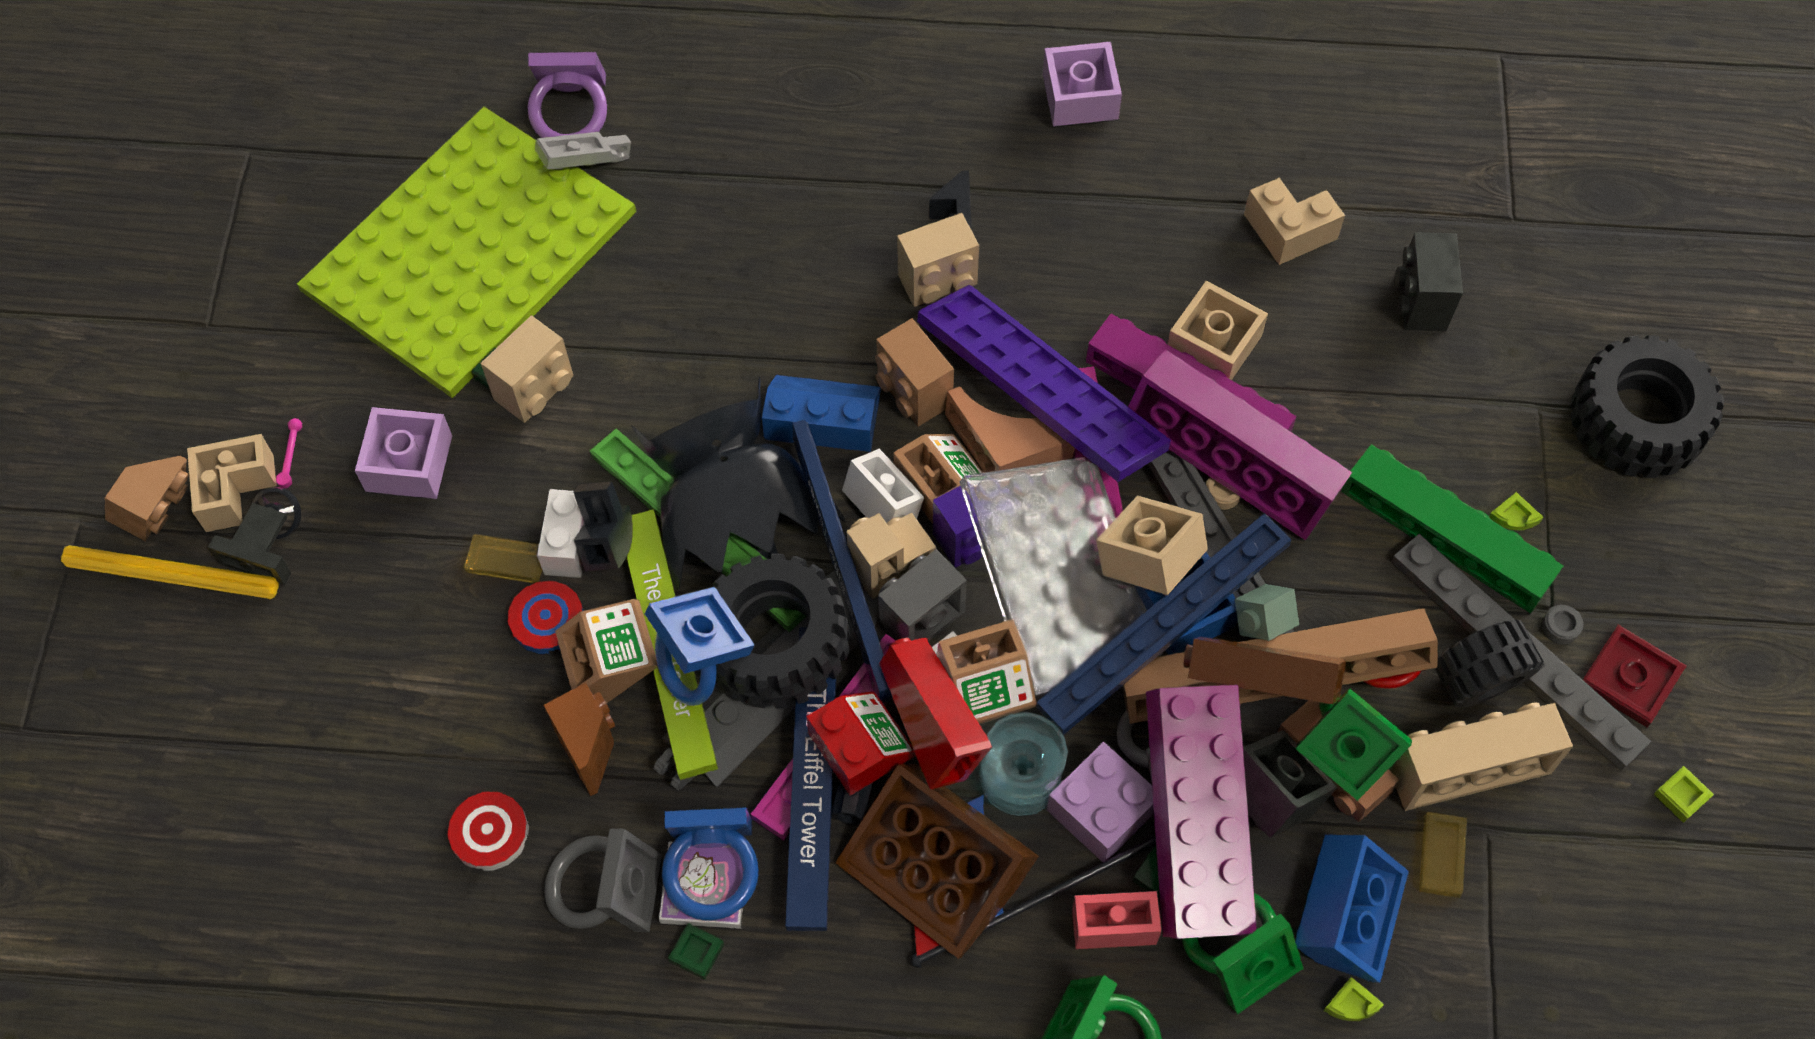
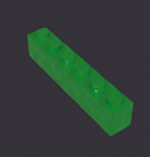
(1452, 527)

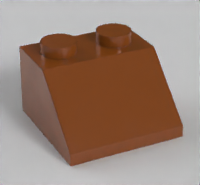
(584, 731)

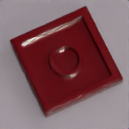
(1633, 675)

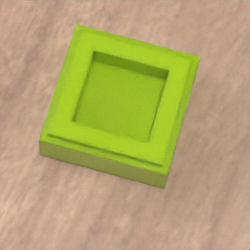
(1683, 794)

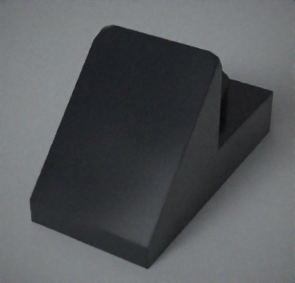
(952, 199)

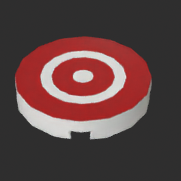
(488, 830)

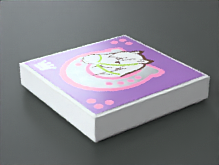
(707, 878)

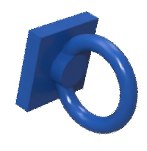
(699, 635)
(709, 830)

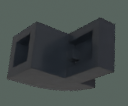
(607, 527)

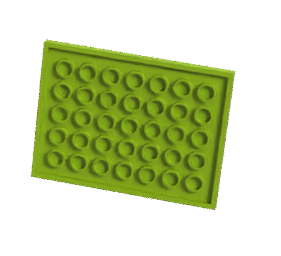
(466, 251)

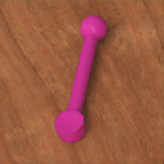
(284, 479)

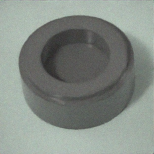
(1562, 624)

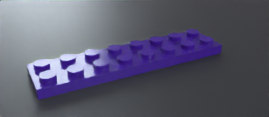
(1044, 382)

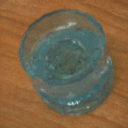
(1027, 744)

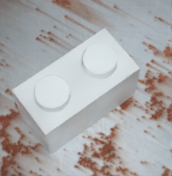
(881, 488)
(560, 527)

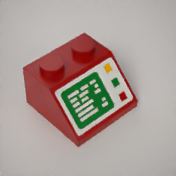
(858, 739)

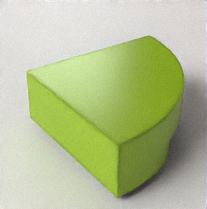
(1516, 514)
(1353, 1003)

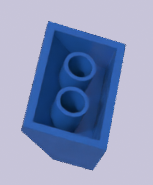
(835, 411)
(1352, 906)

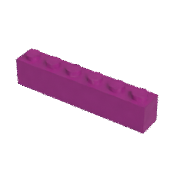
(1129, 352)

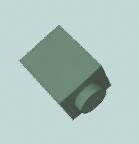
(1267, 612)

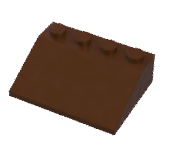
(935, 859)

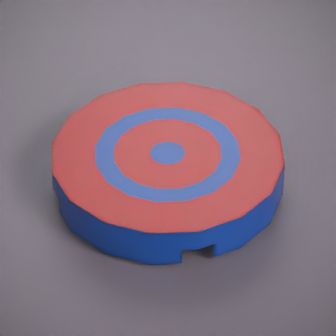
(540, 612)

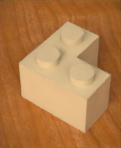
(1290, 226)
(223, 472)
(886, 549)

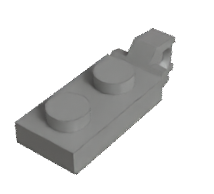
(581, 149)

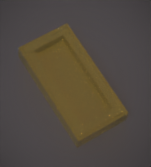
(503, 559)
(1443, 854)

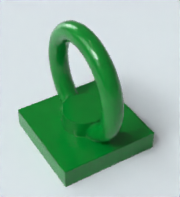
(1353, 743)
(1255, 962)
(1083, 1007)

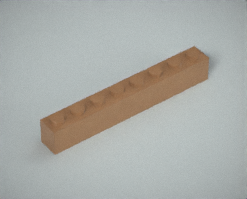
(1371, 649)

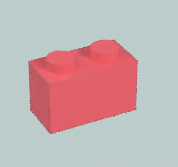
(1116, 920)

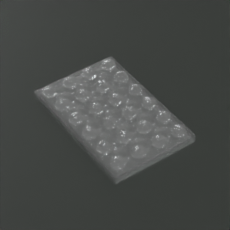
(1045, 563)

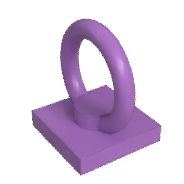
(568, 74)

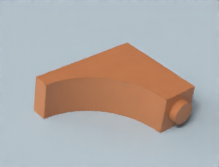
(1003, 440)

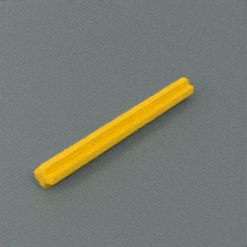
(170, 572)

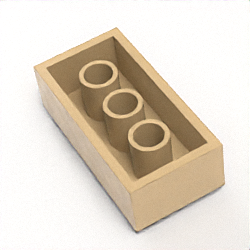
(1481, 755)

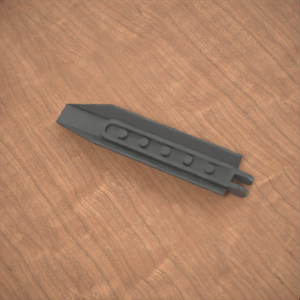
(740, 727)

